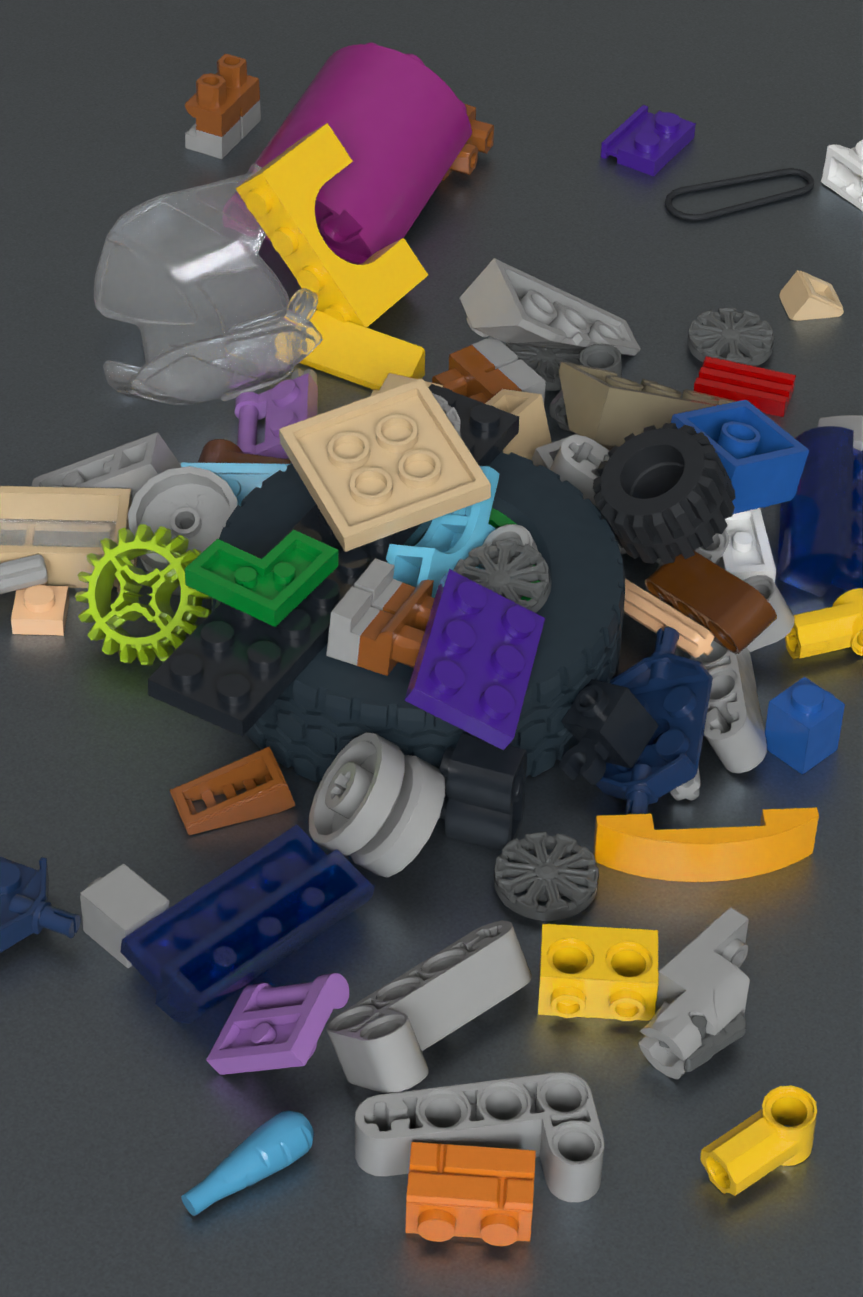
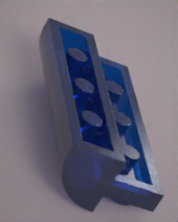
(825, 518)
(244, 923)

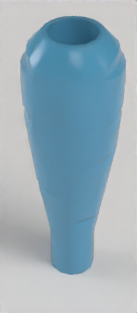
(263, 1153)

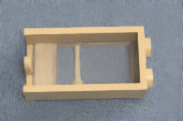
(61, 527)

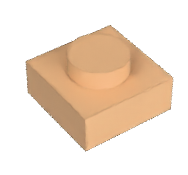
(40, 610)

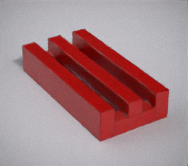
(762, 387)

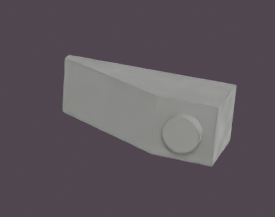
(120, 467)

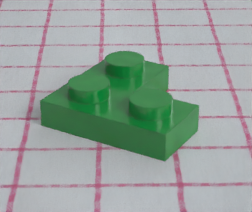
(264, 586)

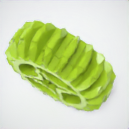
(127, 607)

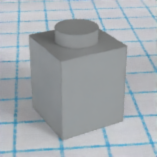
(117, 907)

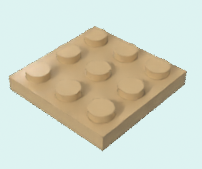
(384, 464)

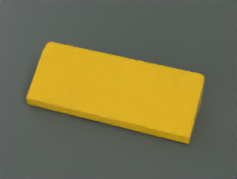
(362, 353)

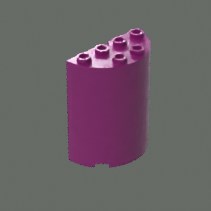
(397, 129)

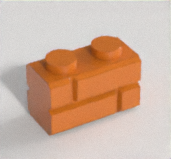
(470, 1193)

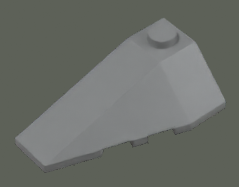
(534, 313)

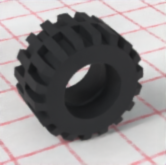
(664, 493)

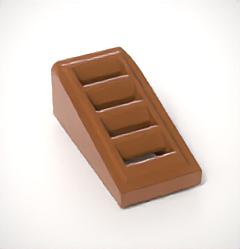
(257, 802)

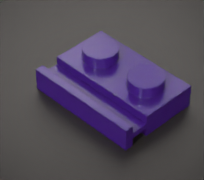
(648, 140)

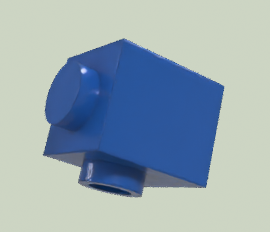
(803, 725)

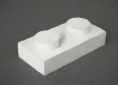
(748, 546)

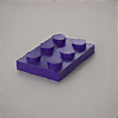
(475, 659)

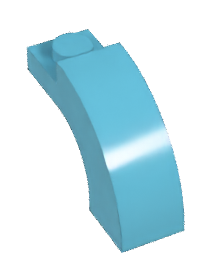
(445, 541)

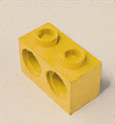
(598, 972)

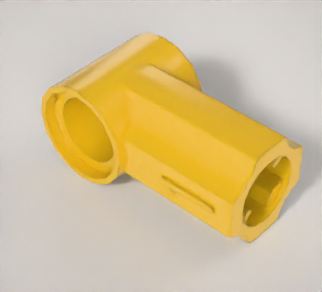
(829, 628)
(763, 1141)

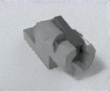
(700, 999)

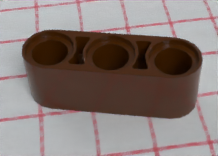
(713, 599)

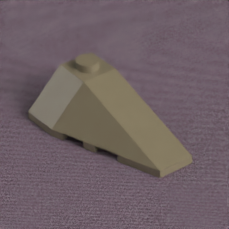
(615, 407)

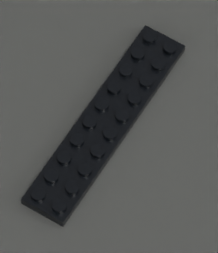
(240, 664)

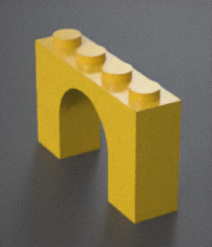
(284, 206)

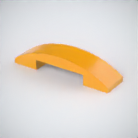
(705, 854)

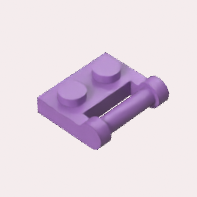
(282, 406)
(277, 1025)

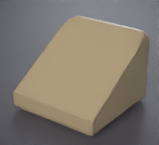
(809, 298)

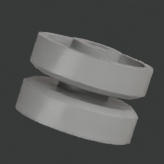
(188, 503)
(377, 805)

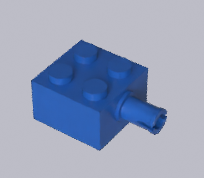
(754, 450)

